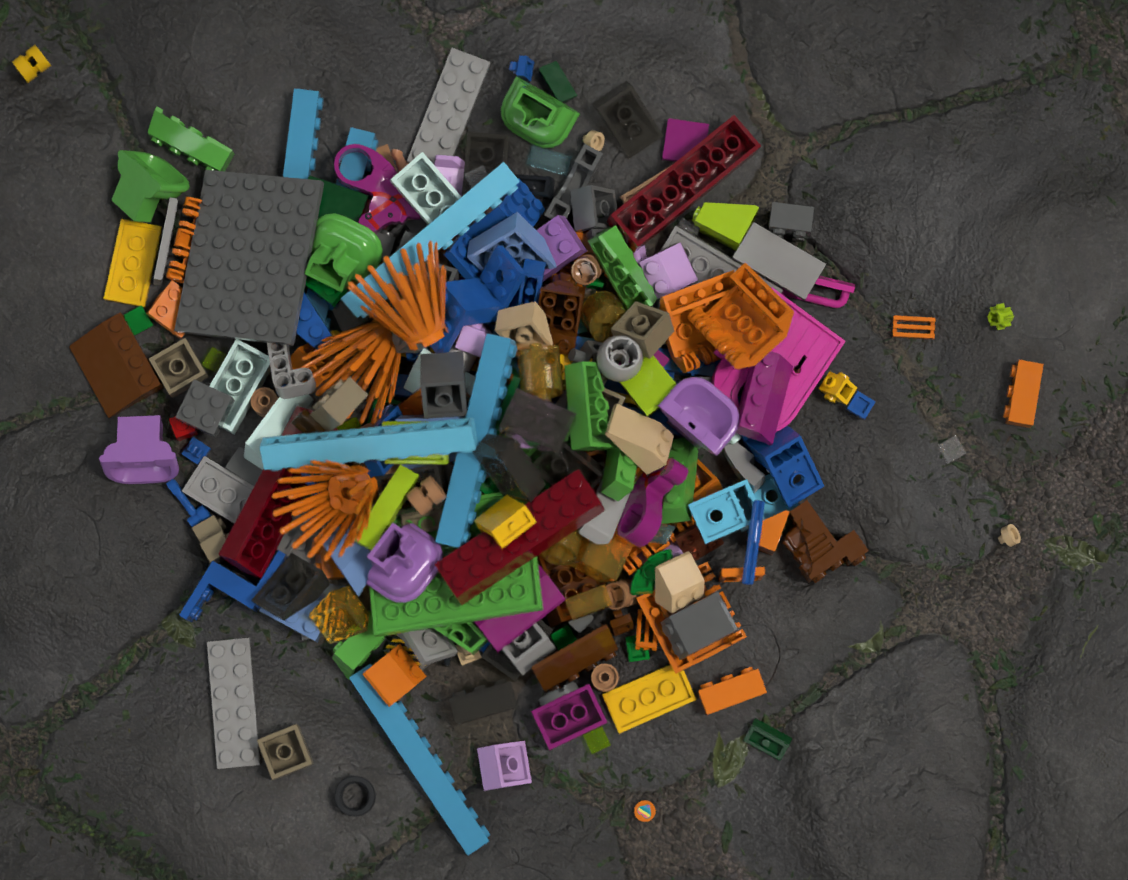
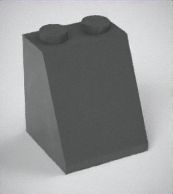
(443, 384)
(698, 626)

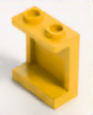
(505, 520)

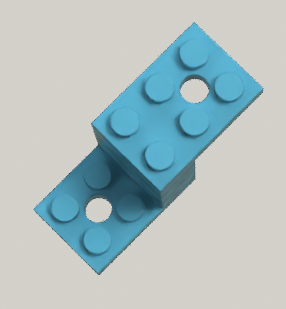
(736, 508)

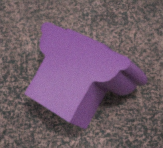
(704, 407)
(139, 453)
(403, 563)

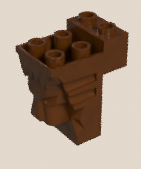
(563, 306)
(816, 547)

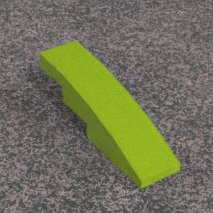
(388, 506)

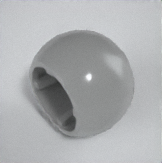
(625, 349)

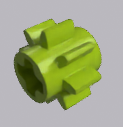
(1000, 316)

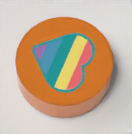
(644, 811)

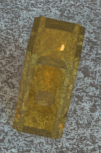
(588, 602)

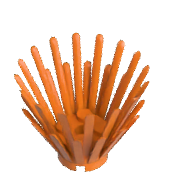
(422, 305)
(374, 350)
(345, 493)

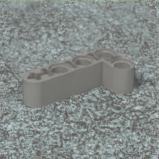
(286, 375)

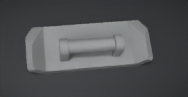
(602, 528)

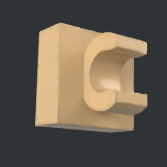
(466, 657)

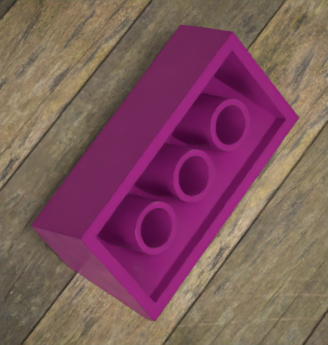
(764, 398)
(505, 629)

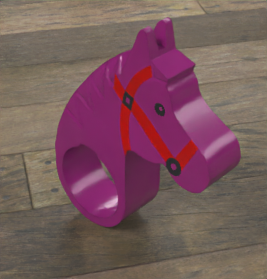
(387, 203)
(644, 506)

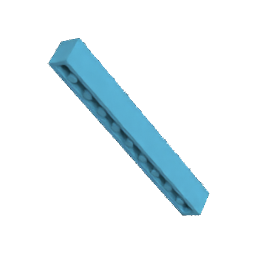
(442, 230)
(369, 443)

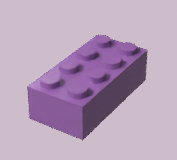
(562, 243)

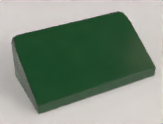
(557, 82)
(767, 739)

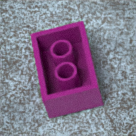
(569, 717)

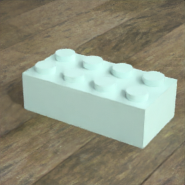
(425, 188)
(239, 376)

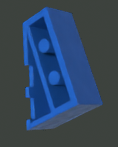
(530, 287)
(310, 325)

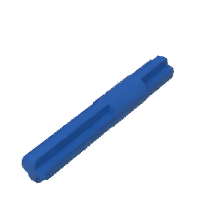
(753, 542)

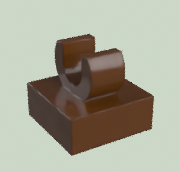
(621, 623)

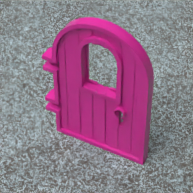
(804, 339)

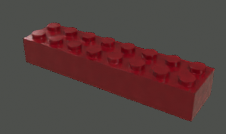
(684, 183)
(556, 514)
(256, 529)

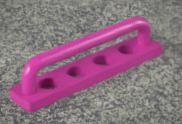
(832, 283)

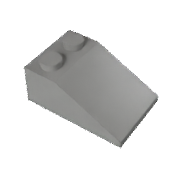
(529, 648)

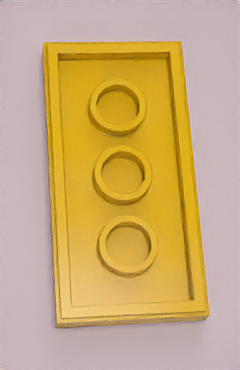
(133, 263)
(648, 698)

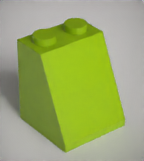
(725, 222)
(649, 386)

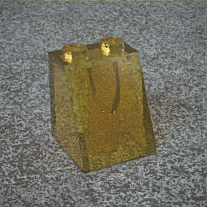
(603, 561)

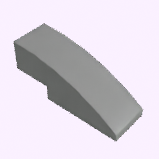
(742, 464)

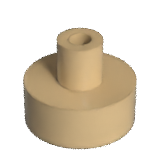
(594, 139)
(1009, 535)

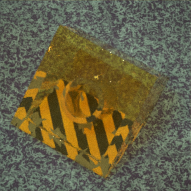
(340, 615)

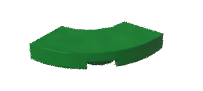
(644, 578)

